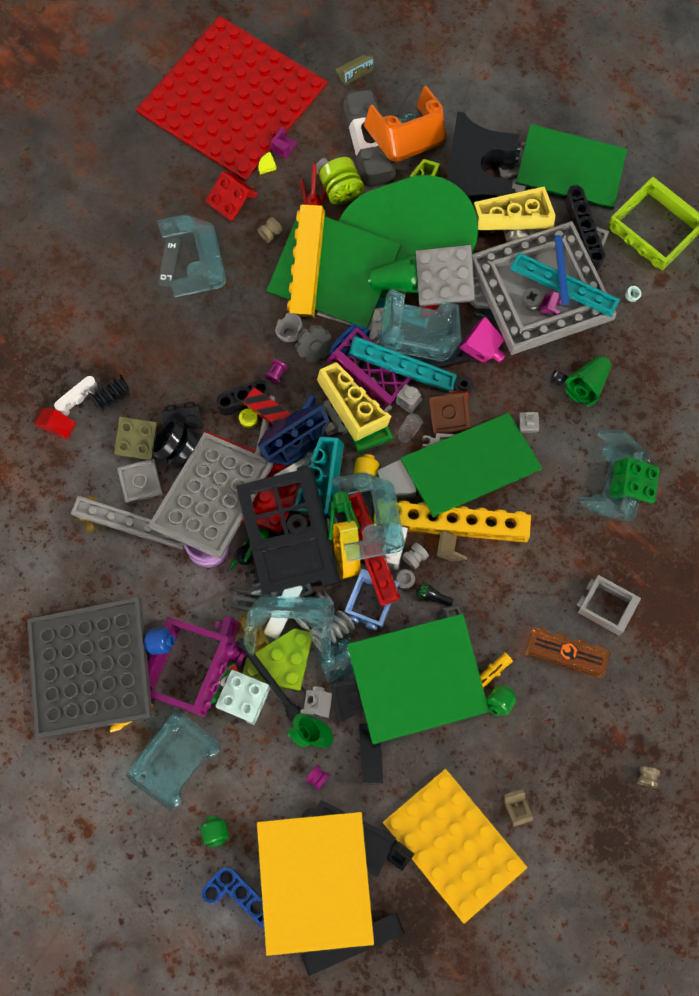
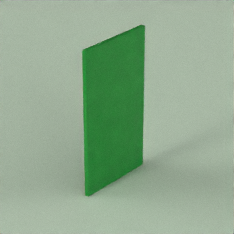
(470, 464)

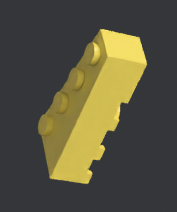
(516, 211)

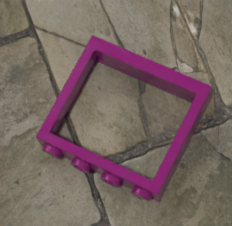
(211, 682)

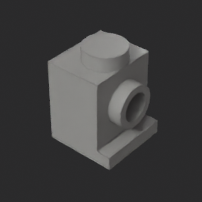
(409, 398)
(317, 703)

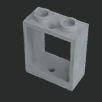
(615, 590)

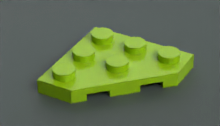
(284, 660)

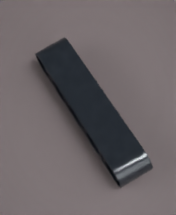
(586, 220)
(383, 931)

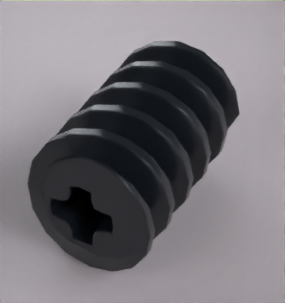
(110, 392)

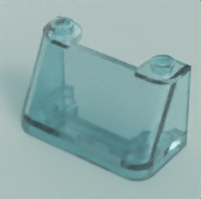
(420, 330)
(172, 759)

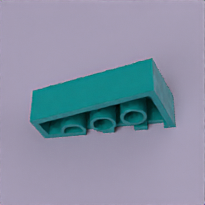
(326, 466)

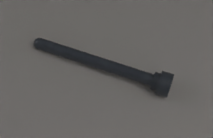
(291, 709)

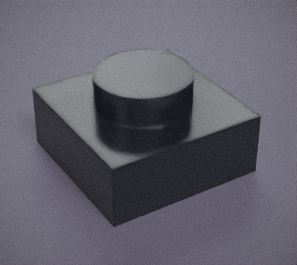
(400, 855)

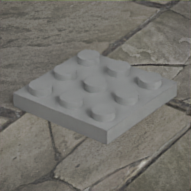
(445, 275)

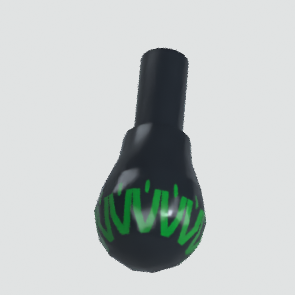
(428, 593)

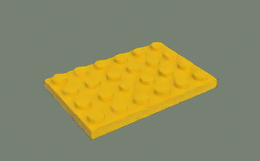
(455, 845)

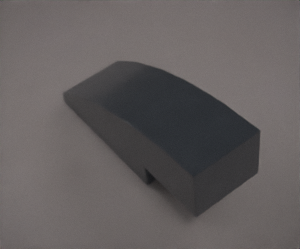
(370, 758)

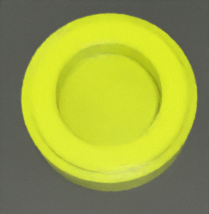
(248, 418)

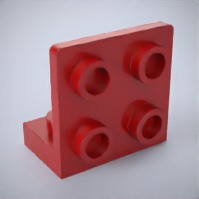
(229, 195)

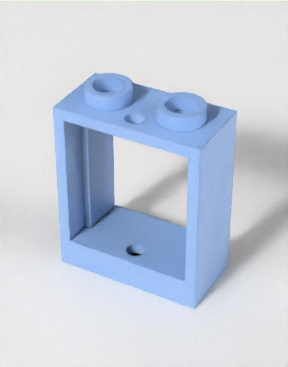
(372, 624)

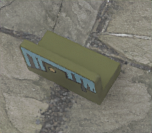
(355, 69)

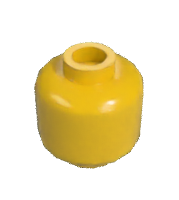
(366, 464)

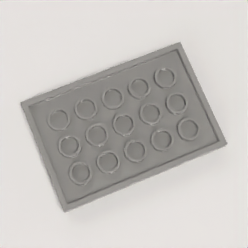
(204, 499)

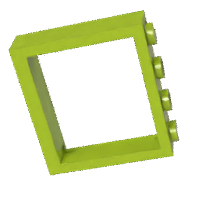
(671, 202)

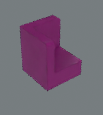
(282, 144)

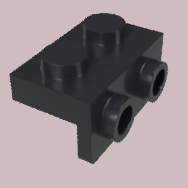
(188, 415)

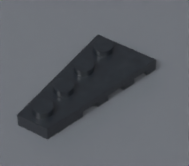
(346, 699)

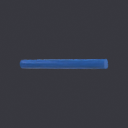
(561, 270)

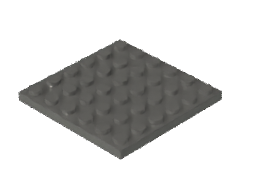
(89, 668)

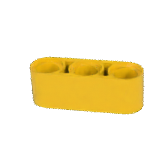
(342, 534)

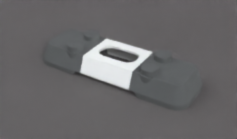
(371, 160)

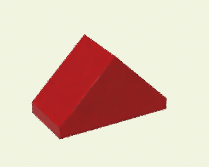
(55, 422)

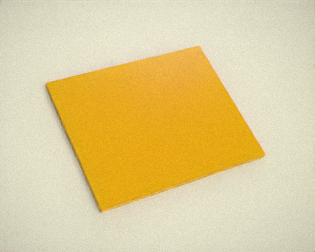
(314, 884)

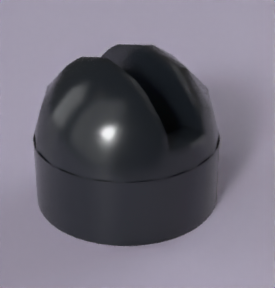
(559, 376)

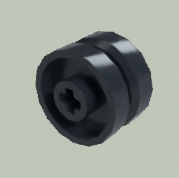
(175, 443)

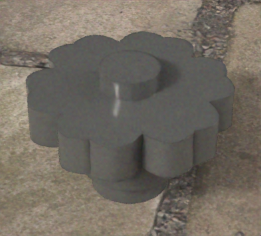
(314, 343)

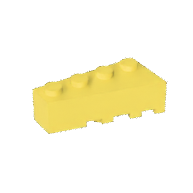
(355, 408)

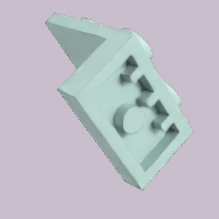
(243, 697)

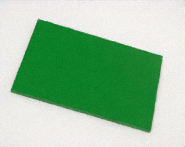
(565, 160)

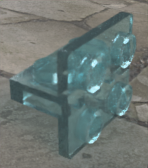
(338, 663)

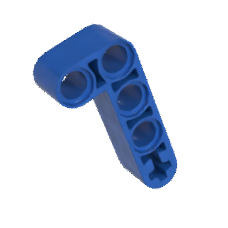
(231, 888)

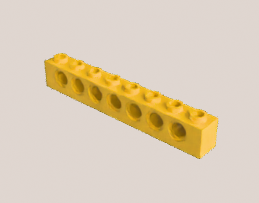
(422, 524)

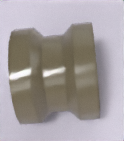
(648, 777)

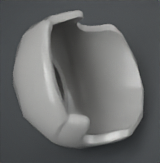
(289, 327)

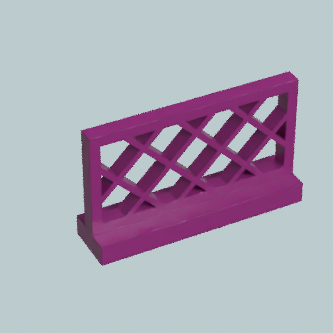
(362, 377)

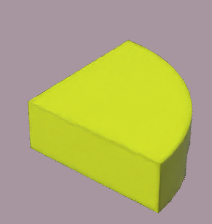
(267, 164)

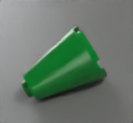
(397, 275)
(588, 381)

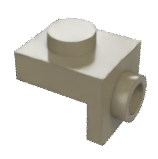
(517, 807)

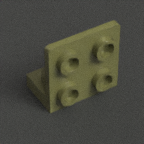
(136, 438)

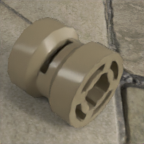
(270, 229)

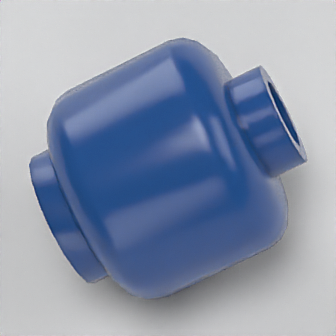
(158, 641)

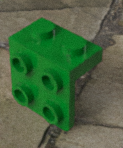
(634, 480)

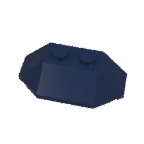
(294, 435)

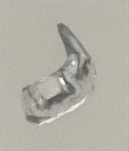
(409, 427)

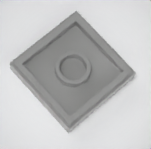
(140, 481)

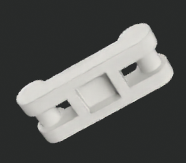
(75, 395)

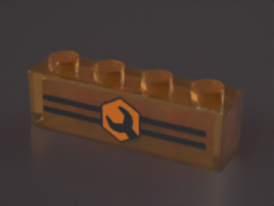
(567, 652)

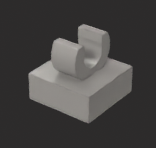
(529, 422)

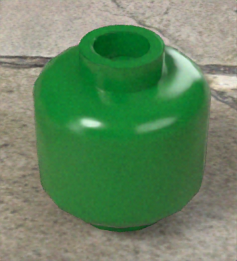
(501, 700)
(214, 831)

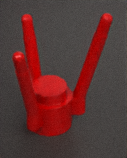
(313, 198)

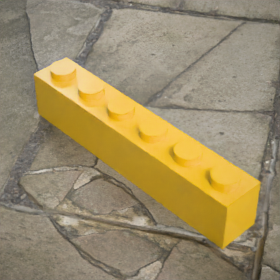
(307, 261)

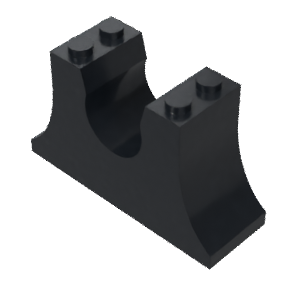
(477, 151)

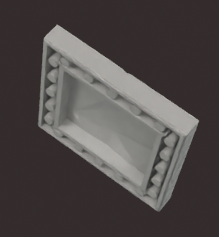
(505, 288)

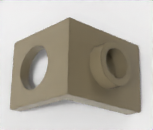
(447, 547)

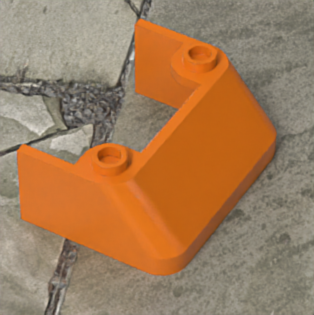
(412, 137)

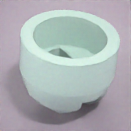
(636, 293)

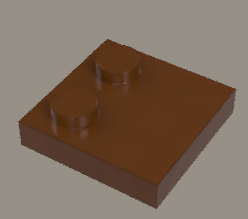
(449, 412)

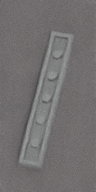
(120, 520)

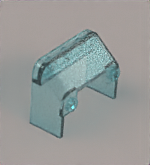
(207, 272)
(617, 446)
(385, 535)
(316, 610)

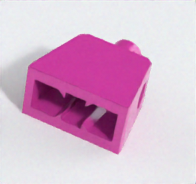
(483, 342)

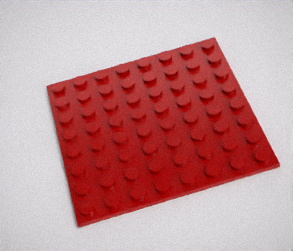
(231, 97)

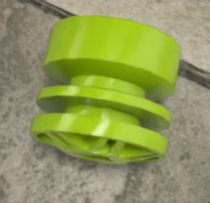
(341, 181)

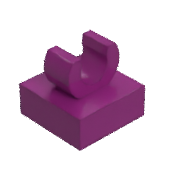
(549, 302)
(228, 627)

